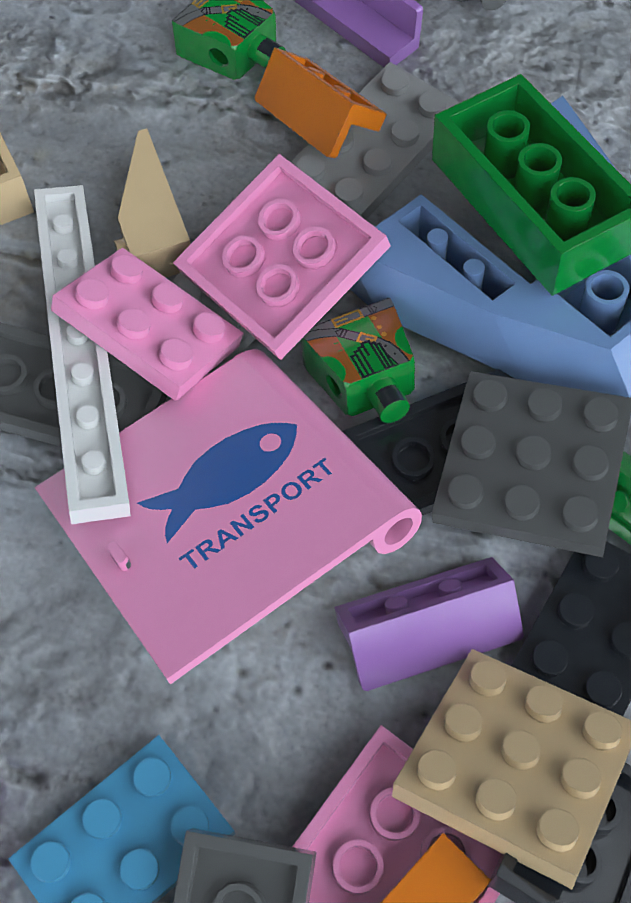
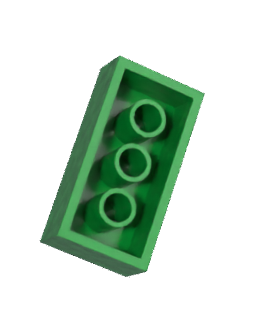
(535, 182)

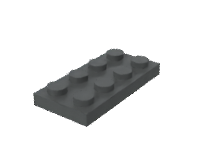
(29, 388)

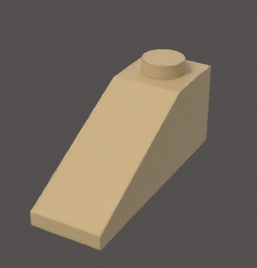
(149, 213)

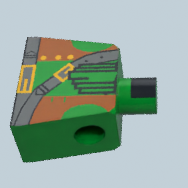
(226, 35)
(363, 361)

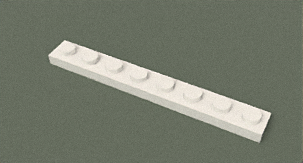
(80, 367)

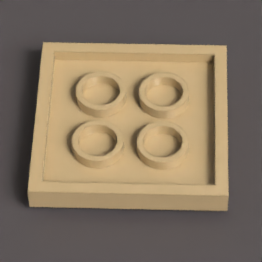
(517, 766)

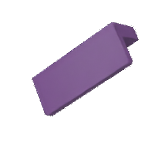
(378, 28)
(430, 622)

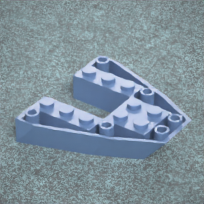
(482, 308)

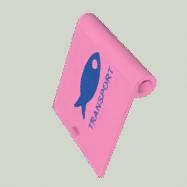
(232, 511)

